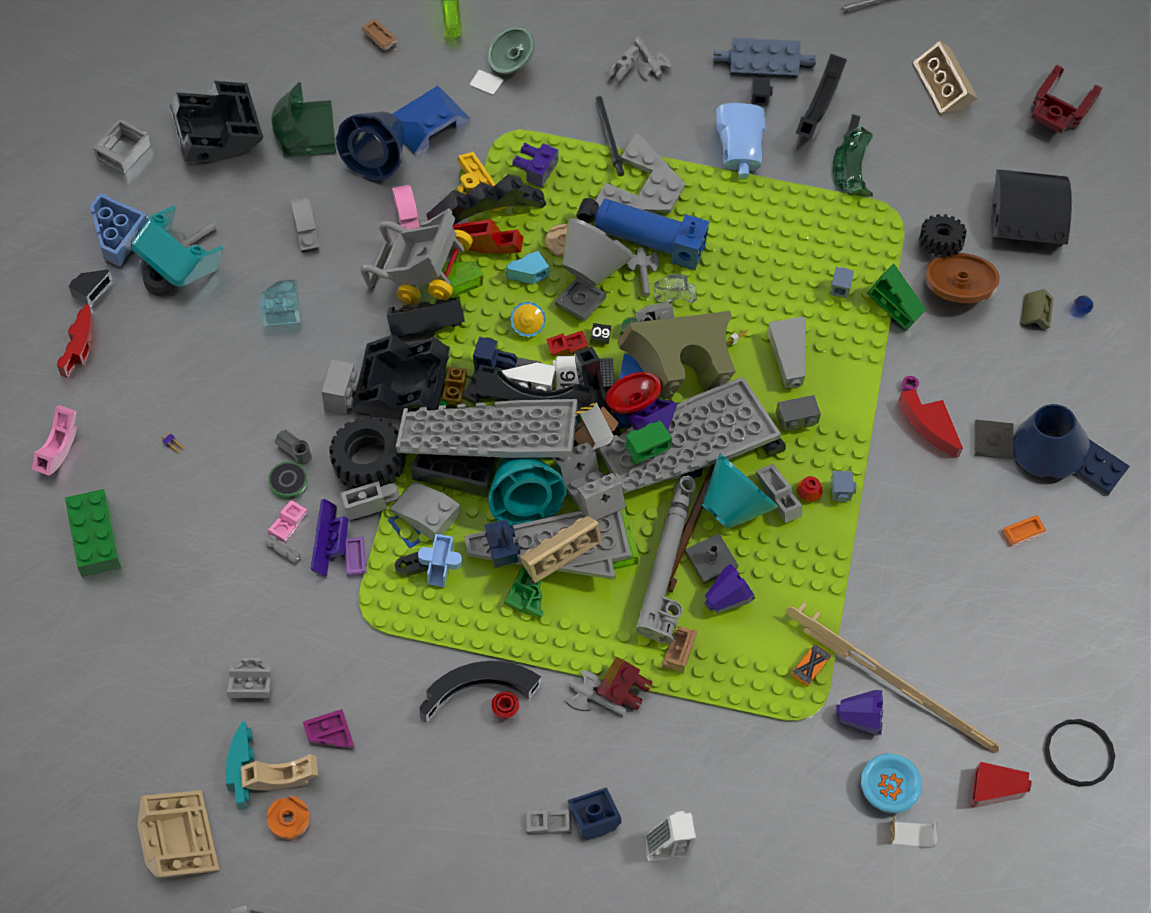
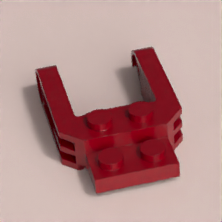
(1056, 112)

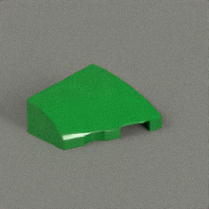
(525, 595)

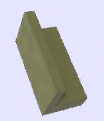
(1038, 308)

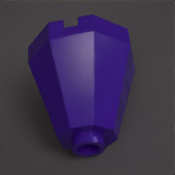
(728, 591)
(863, 711)

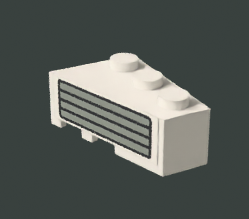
(671, 838)

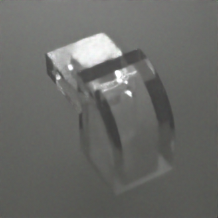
(674, 287)

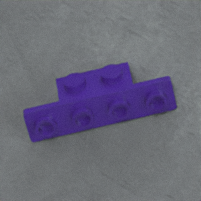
(329, 537)

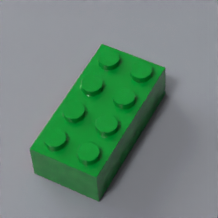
(92, 532)

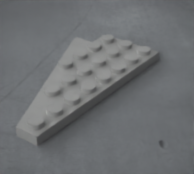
(595, 562)

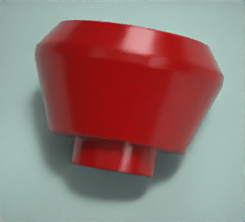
(809, 489)
(505, 705)

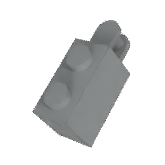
(368, 499)

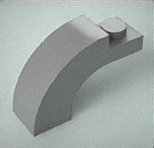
(304, 223)

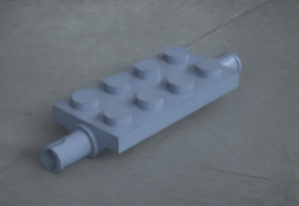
(765, 57)

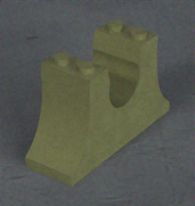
(690, 340)

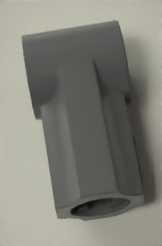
(293, 446)

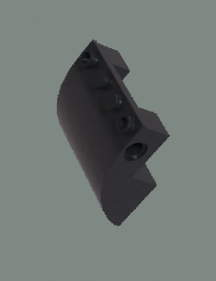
(216, 123)
(1032, 207)
(401, 377)

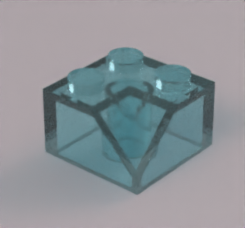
(280, 303)

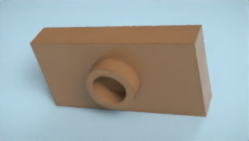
(379, 34)

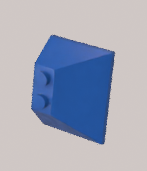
(428, 116)

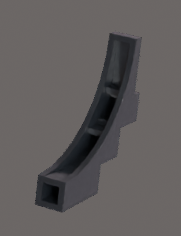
(484, 197)

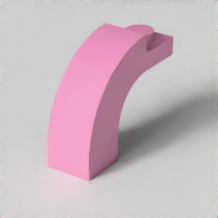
(54, 451)

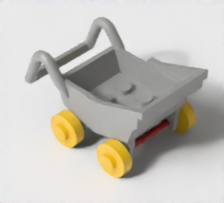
(419, 257)

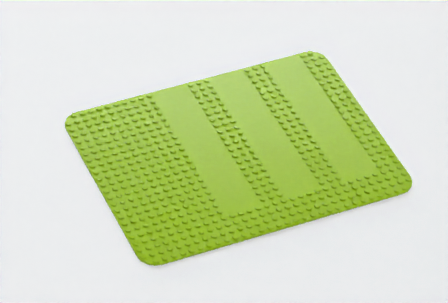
(763, 261)

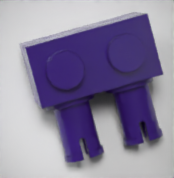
(541, 166)

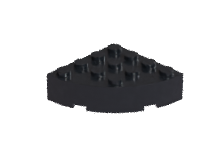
(455, 472)

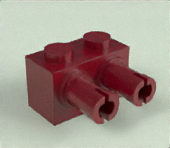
(619, 681)

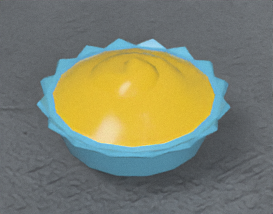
(528, 319)

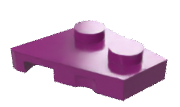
(329, 730)

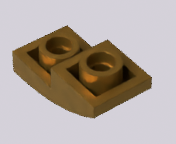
(454, 386)

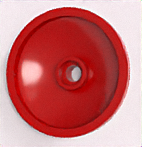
(633, 392)

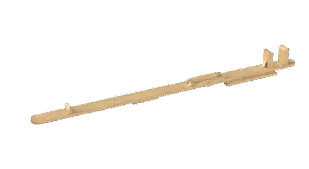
(844, 648)

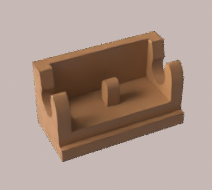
(680, 649)

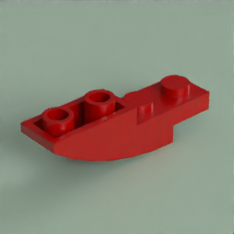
(81, 340)

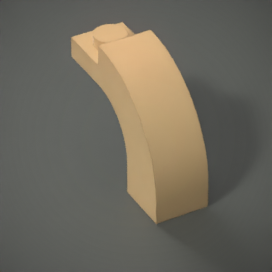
(279, 776)

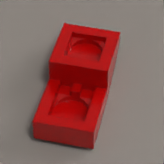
(565, 345)

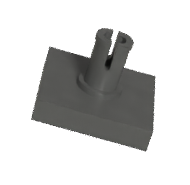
(710, 558)

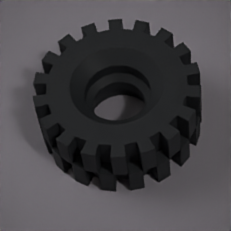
(939, 244)

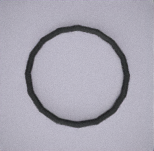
(1084, 783)

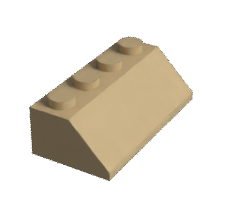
(945, 79)
(561, 548)

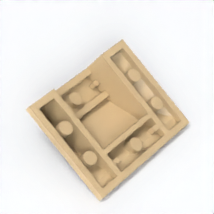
(176, 834)

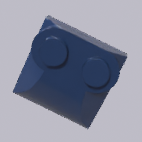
(595, 813)

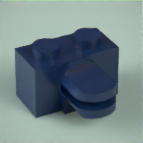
(487, 354)
(501, 543)

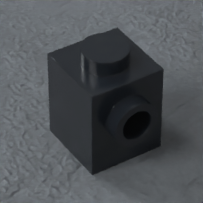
(761, 91)

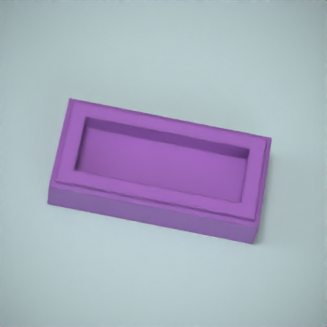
(355, 556)

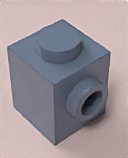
(841, 282)
(842, 486)

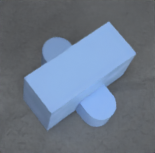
(440, 560)

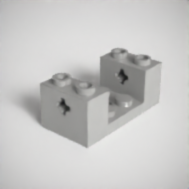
(587, 486)

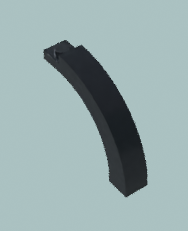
(815, 115)
(590, 375)
(476, 674)

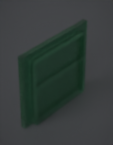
(316, 121)

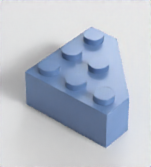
(116, 227)

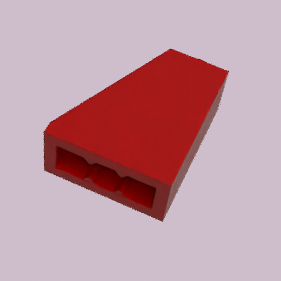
(998, 784)

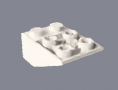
(533, 376)

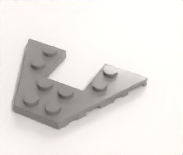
(661, 188)

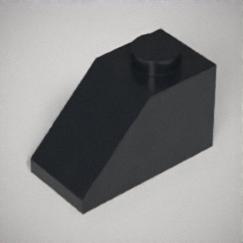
(90, 285)

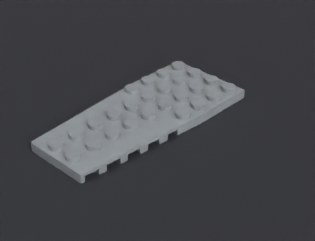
(702, 427)
(500, 430)

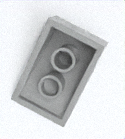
(426, 510)

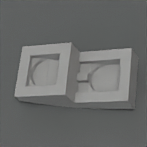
(549, 822)

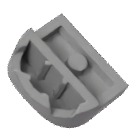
(249, 679)

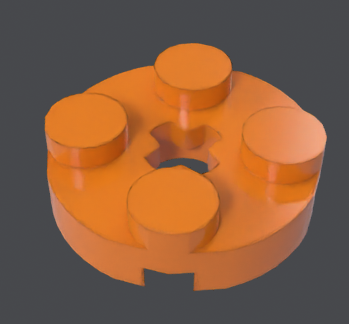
(292, 829)

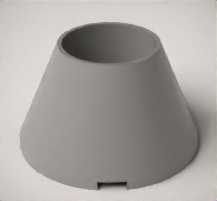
(591, 253)

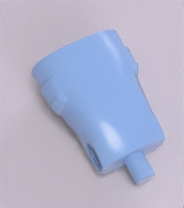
(741, 136)

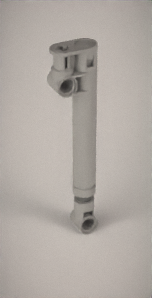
(654, 617)

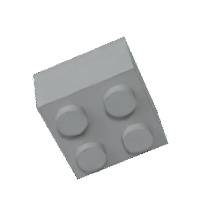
(339, 387)

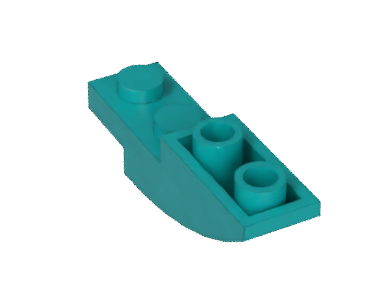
(238, 756)

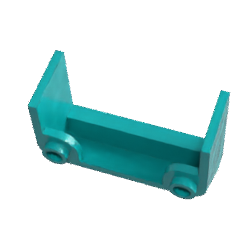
(169, 256)

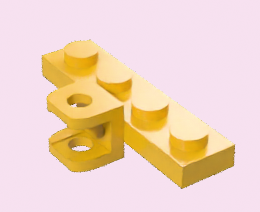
(474, 174)

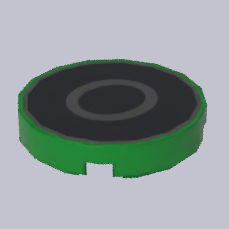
(287, 480)

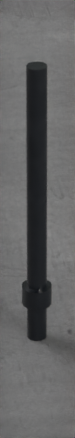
(616, 158)

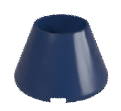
(363, 151)
(1051, 455)

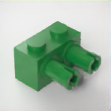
(647, 442)

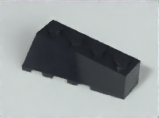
(425, 317)

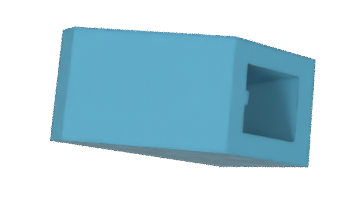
(528, 269)

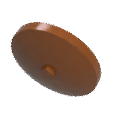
(962, 278)

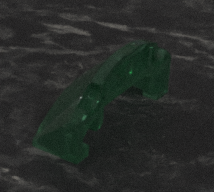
(283, 124)
(848, 162)

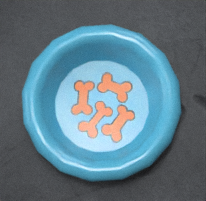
(891, 783)

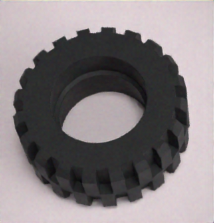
(360, 434)

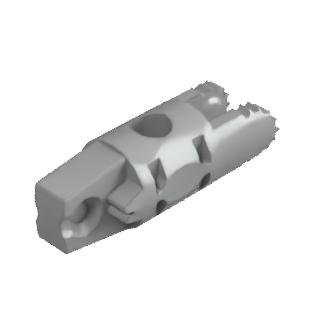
(624, 63)

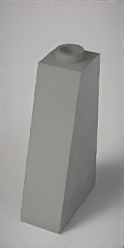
(788, 347)

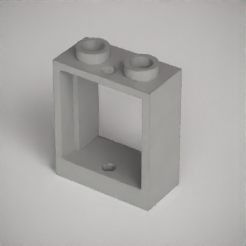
(122, 164)

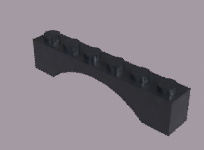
(495, 383)

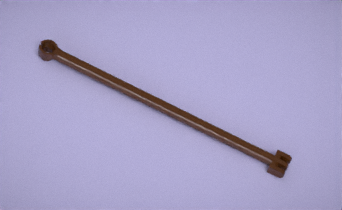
(689, 527)

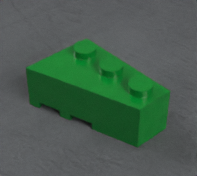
(897, 297)

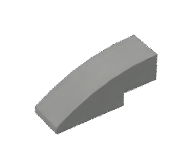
(780, 492)

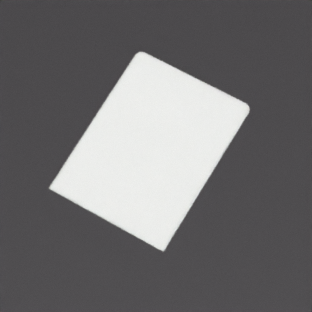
(486, 82)

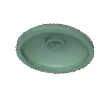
(511, 50)

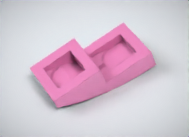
(288, 521)

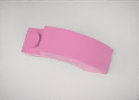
(405, 206)

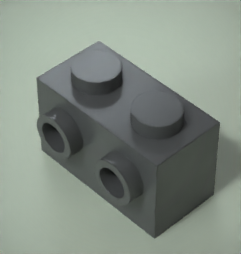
(798, 413)

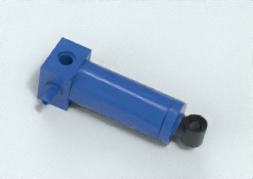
(681, 239)

